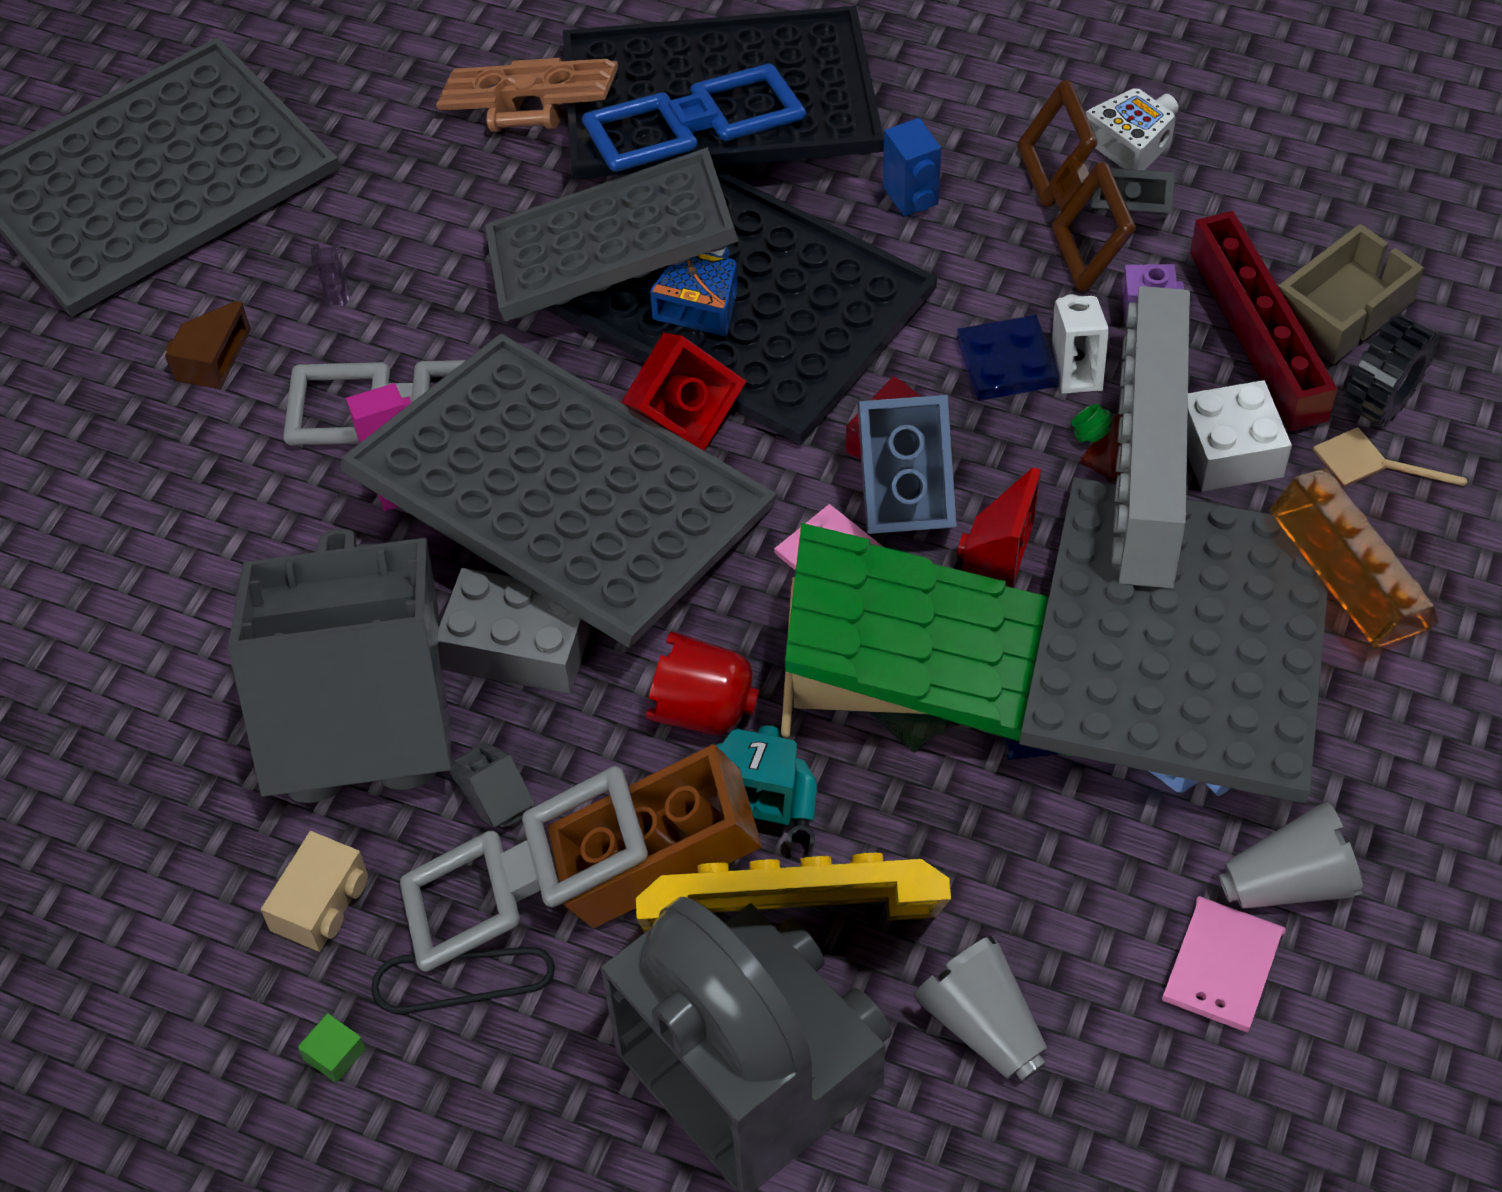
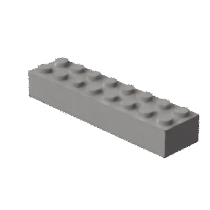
(1152, 438)

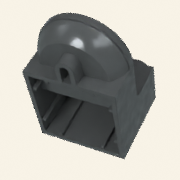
(341, 668)
(742, 1035)

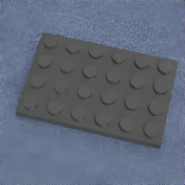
(608, 234)

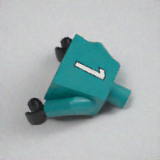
(775, 780)

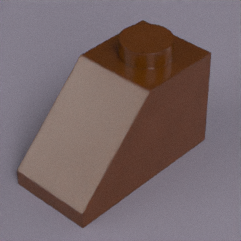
(208, 346)

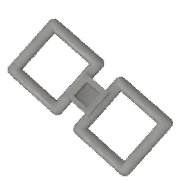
(377, 371)
(522, 869)

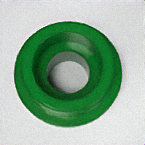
(1092, 423)

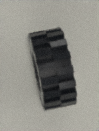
(1390, 370)

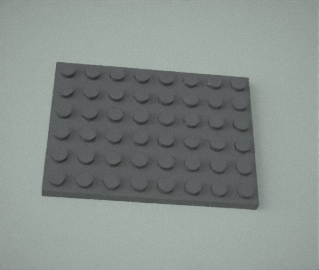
(151, 174)
(561, 487)
(1190, 677)

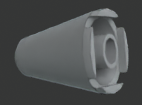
(1295, 864)
(986, 1009)

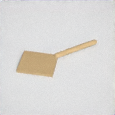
(1354, 458)

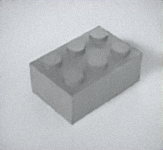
(510, 633)

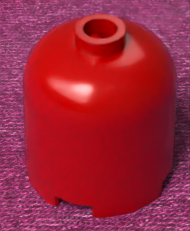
(701, 687)

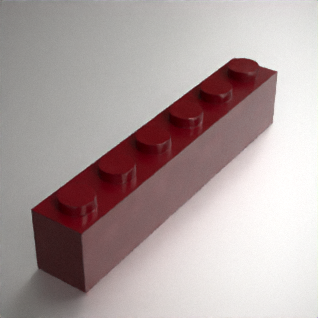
(1263, 321)

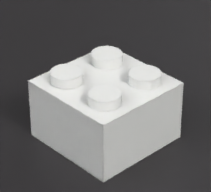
(1235, 436)

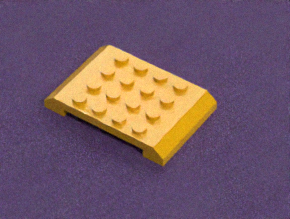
(907, 886)

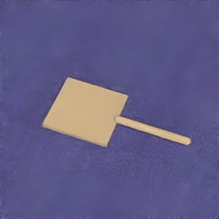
(788, 691)

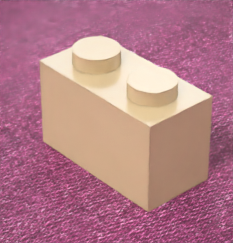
(315, 891)

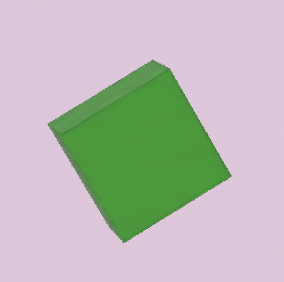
(332, 1048)

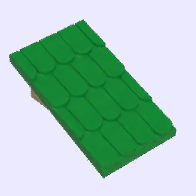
(908, 635)

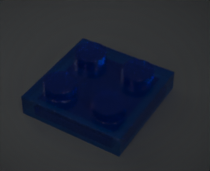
(1007, 357)

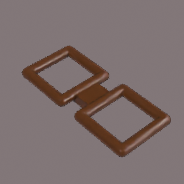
(1074, 186)

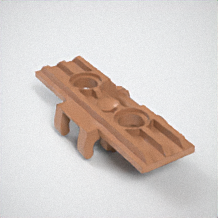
(545, 78)

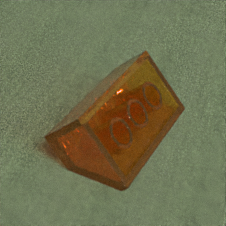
(1352, 559)

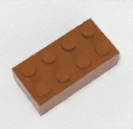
(687, 819)

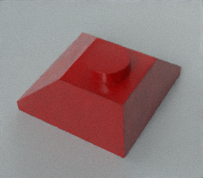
(1002, 532)

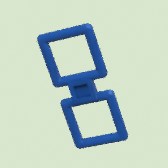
(692, 115)

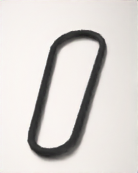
(469, 998)

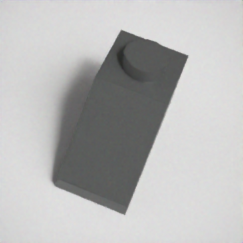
(491, 784)

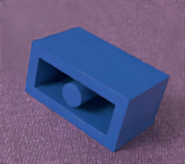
(911, 167)

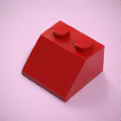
(684, 390)

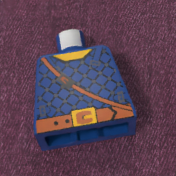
(698, 293)

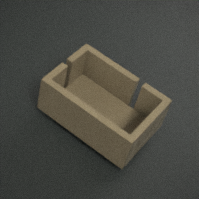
(1341, 292)

